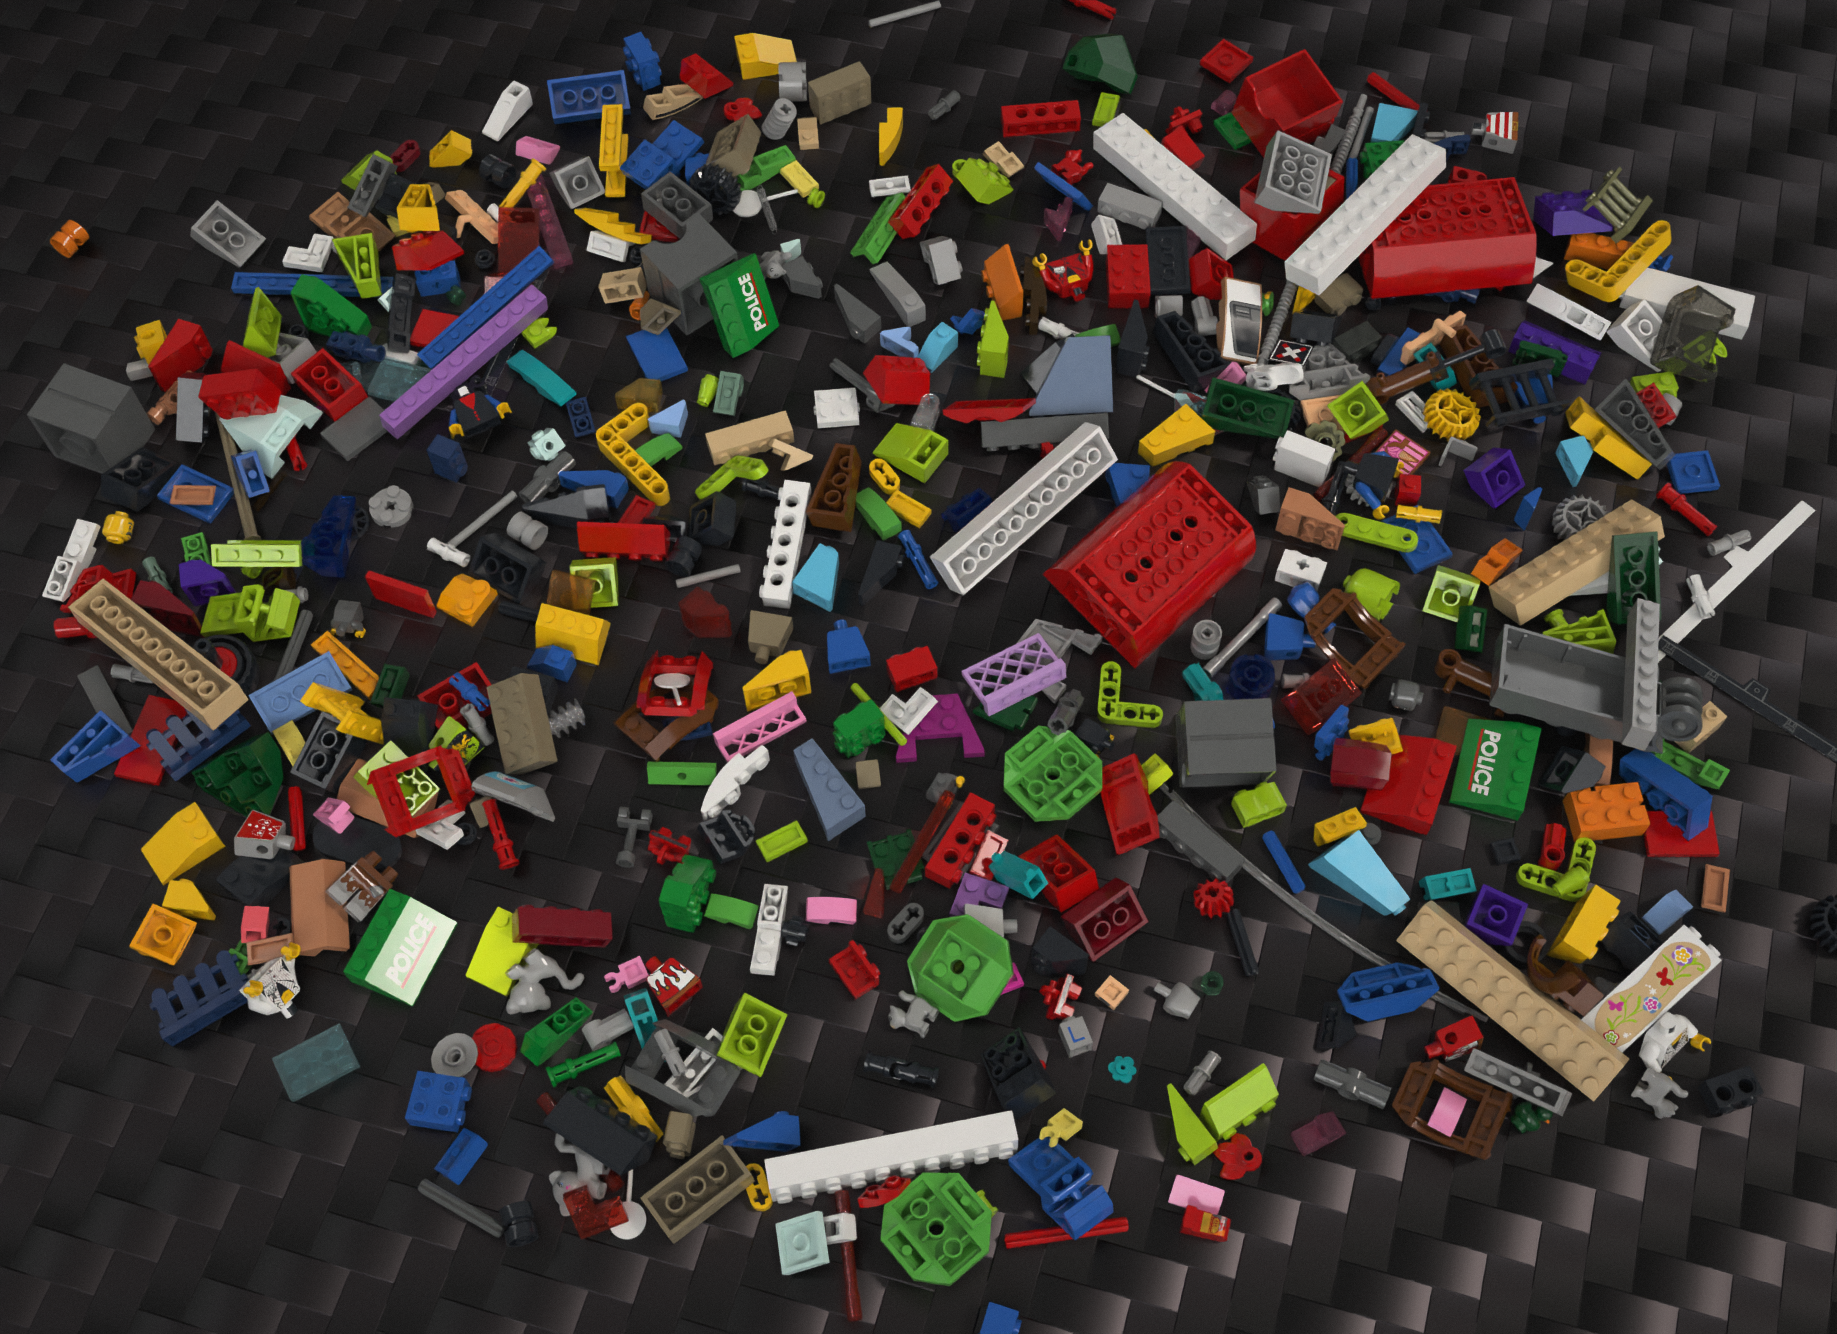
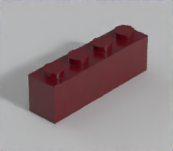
(561, 926)

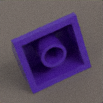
(1495, 476)
(203, 581)
(1495, 916)

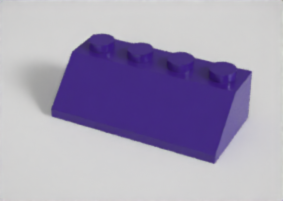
(1580, 358)

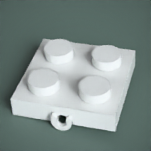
(836, 407)

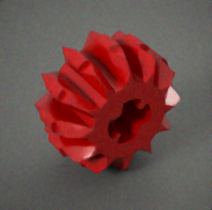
(1213, 898)

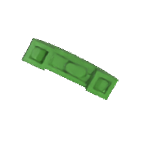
(1706, 774)

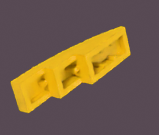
(609, 223)

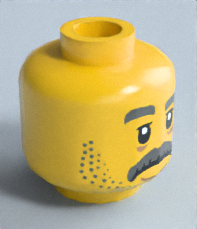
(118, 528)

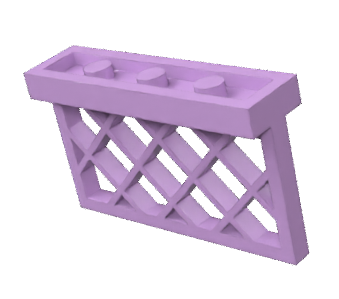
(1023, 685)

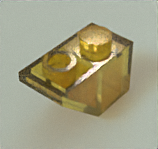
(641, 391)

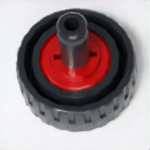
(232, 658)

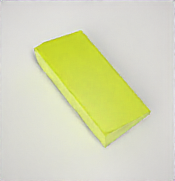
(1156, 772)

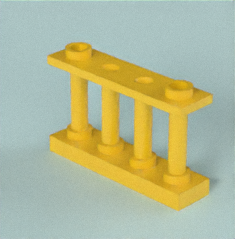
(613, 150)
(346, 709)

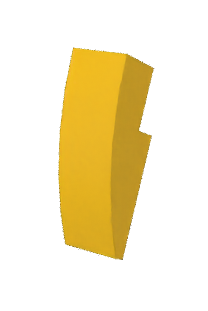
(890, 134)

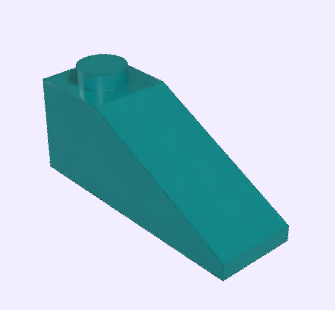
(641, 1014)

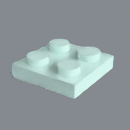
(802, 1243)

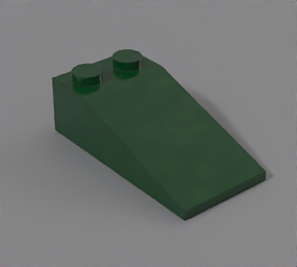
(1246, 410)
(1632, 573)

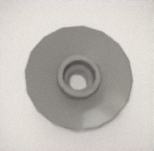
(449, 1049)

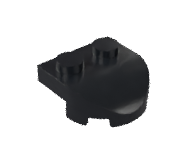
(727, 835)

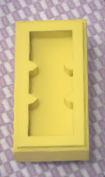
(799, 178)
(290, 740)

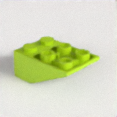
(993, 346)
(913, 450)
(414, 782)

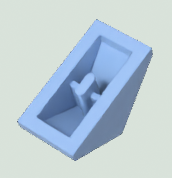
(670, 420)
(1667, 911)

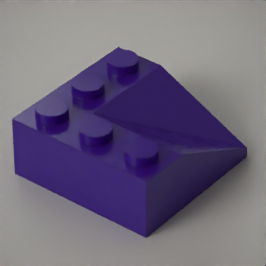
(1565, 214)

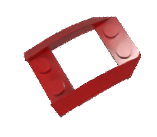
(668, 664)
(393, 800)

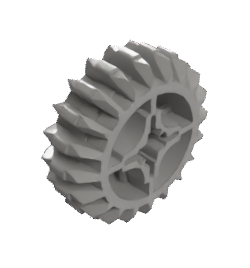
(1570, 512)

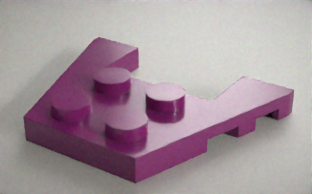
(944, 720)

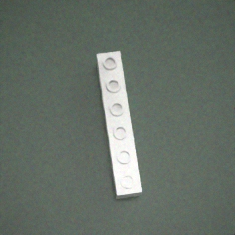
(781, 595)

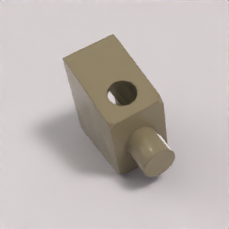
(768, 634)

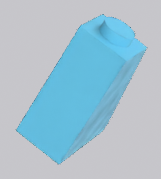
(1392, 123)
(818, 577)

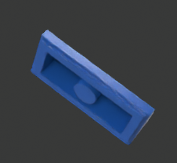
(1527, 508)
(461, 1156)

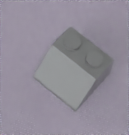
(577, 182)

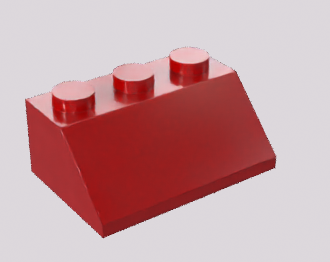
(425, 251)
(240, 358)
(898, 379)

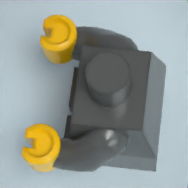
(348, 618)
(943, 782)

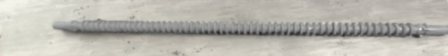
(1290, 287)

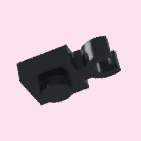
(473, 387)

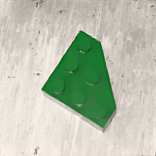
(326, 310)
(686, 893)

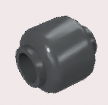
(1405, 695)

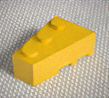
(418, 209)
(1175, 436)

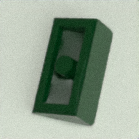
(1470, 628)
(390, 684)

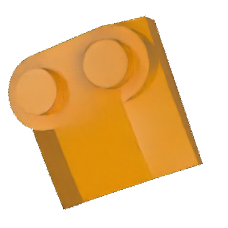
(466, 598)
(163, 935)

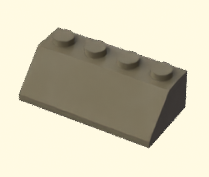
(735, 146)

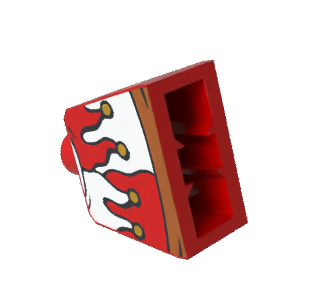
(671, 983)
(1464, 1036)

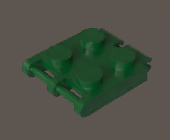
(1533, 352)
(1012, 716)
(891, 854)

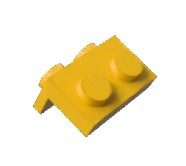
(1381, 732)
(1338, 826)

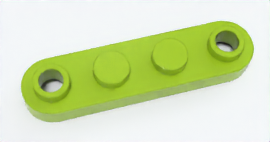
(1378, 533)

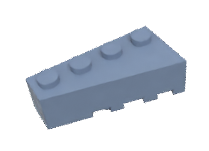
(830, 794)

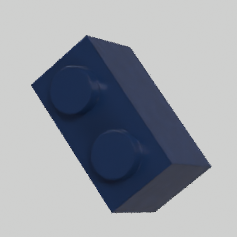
(447, 458)

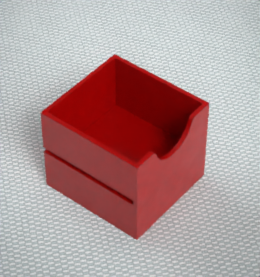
(1287, 98)
(1286, 231)

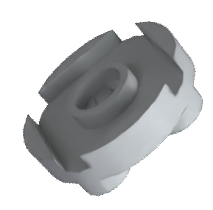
(387, 497)

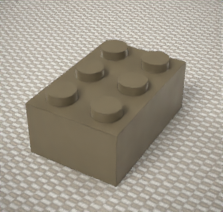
(839, 92)

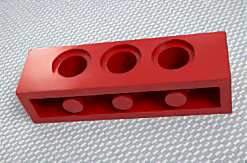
(1040, 118)
(920, 201)
(973, 809)

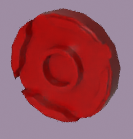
(495, 1047)

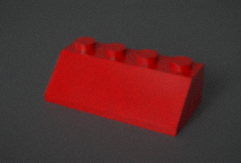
(623, 540)

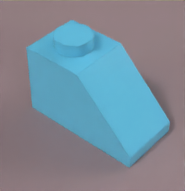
(938, 346)
(1574, 457)

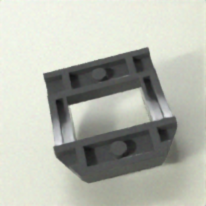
(650, 1061)

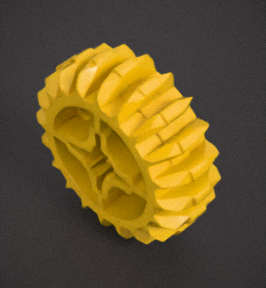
(1454, 410)

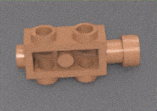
(166, 405)

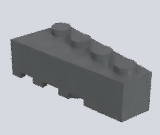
(1632, 420)

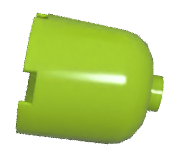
(1372, 591)

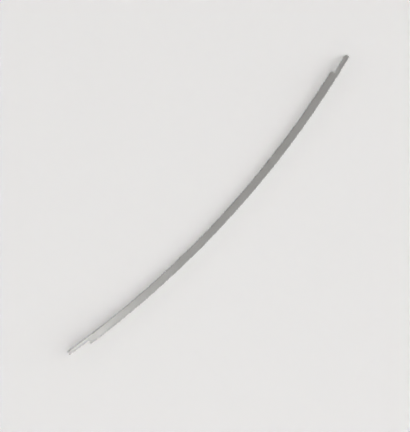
(1313, 917)

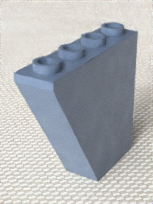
(1077, 379)

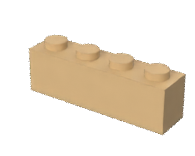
(749, 437)

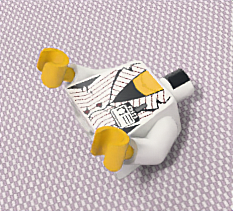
(274, 985)
(1667, 1038)

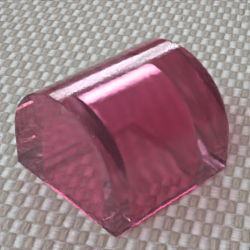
(1224, 103)

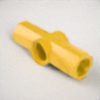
(631, 1104)

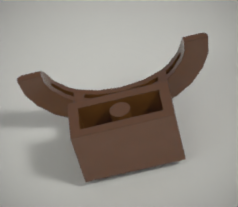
(1567, 983)

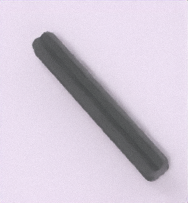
(294, 644)
(461, 1208)

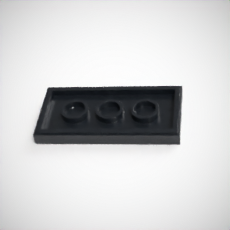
(1168, 260)

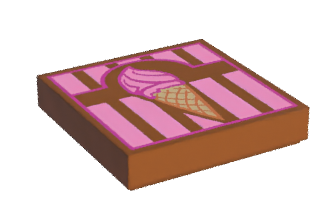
(1406, 450)

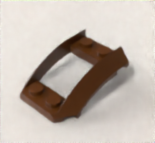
(1376, 658)
(649, 738)
(1485, 1123)

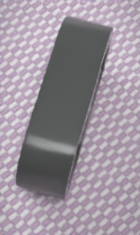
(909, 926)

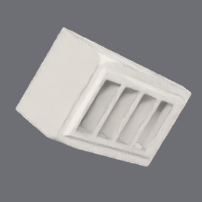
(845, 1228)

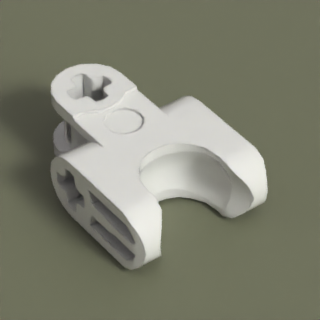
(1267, 377)

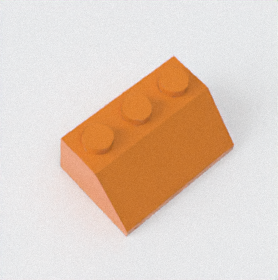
(1003, 283)

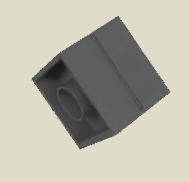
(675, 271)
(90, 419)
(1225, 742)

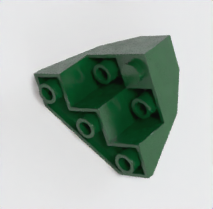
(1103, 60)
(244, 775)

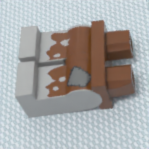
(367, 880)

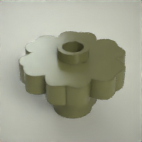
(1329, 431)

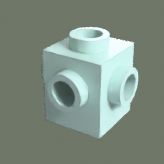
(545, 444)

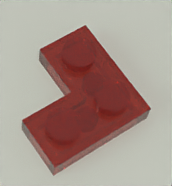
(593, 1218)

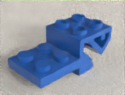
(665, 155)
(1062, 1186)

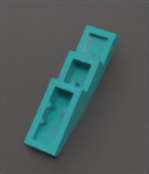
(541, 377)

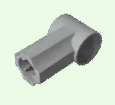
(1204, 320)
(602, 1032)

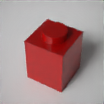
(1407, 490)

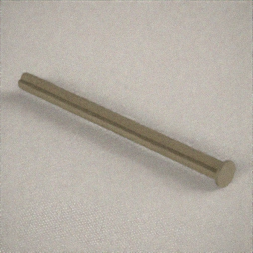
(241, 497)

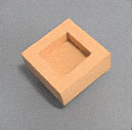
(1111, 992)

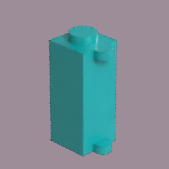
(1017, 874)

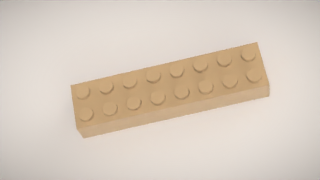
(1569, 564)

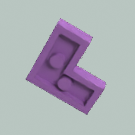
(978, 891)

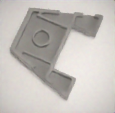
(1059, 641)

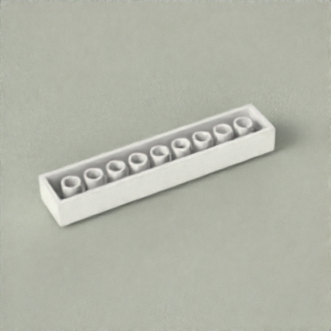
(1176, 185)
(1365, 214)
(1024, 508)
(891, 1155)

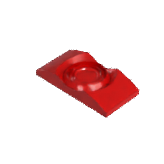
(987, 409)
(1128, 804)

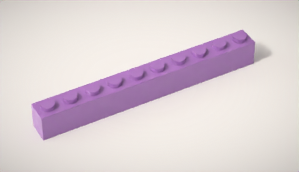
(463, 362)

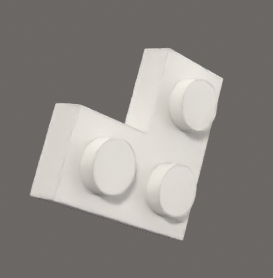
(312, 258)
(910, 714)
(443, 831)

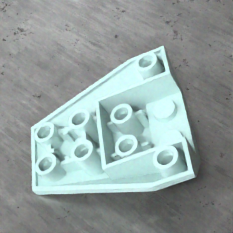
(272, 432)

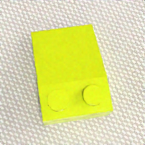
(497, 954)

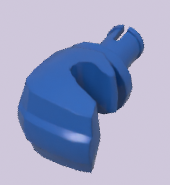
(1303, 599)

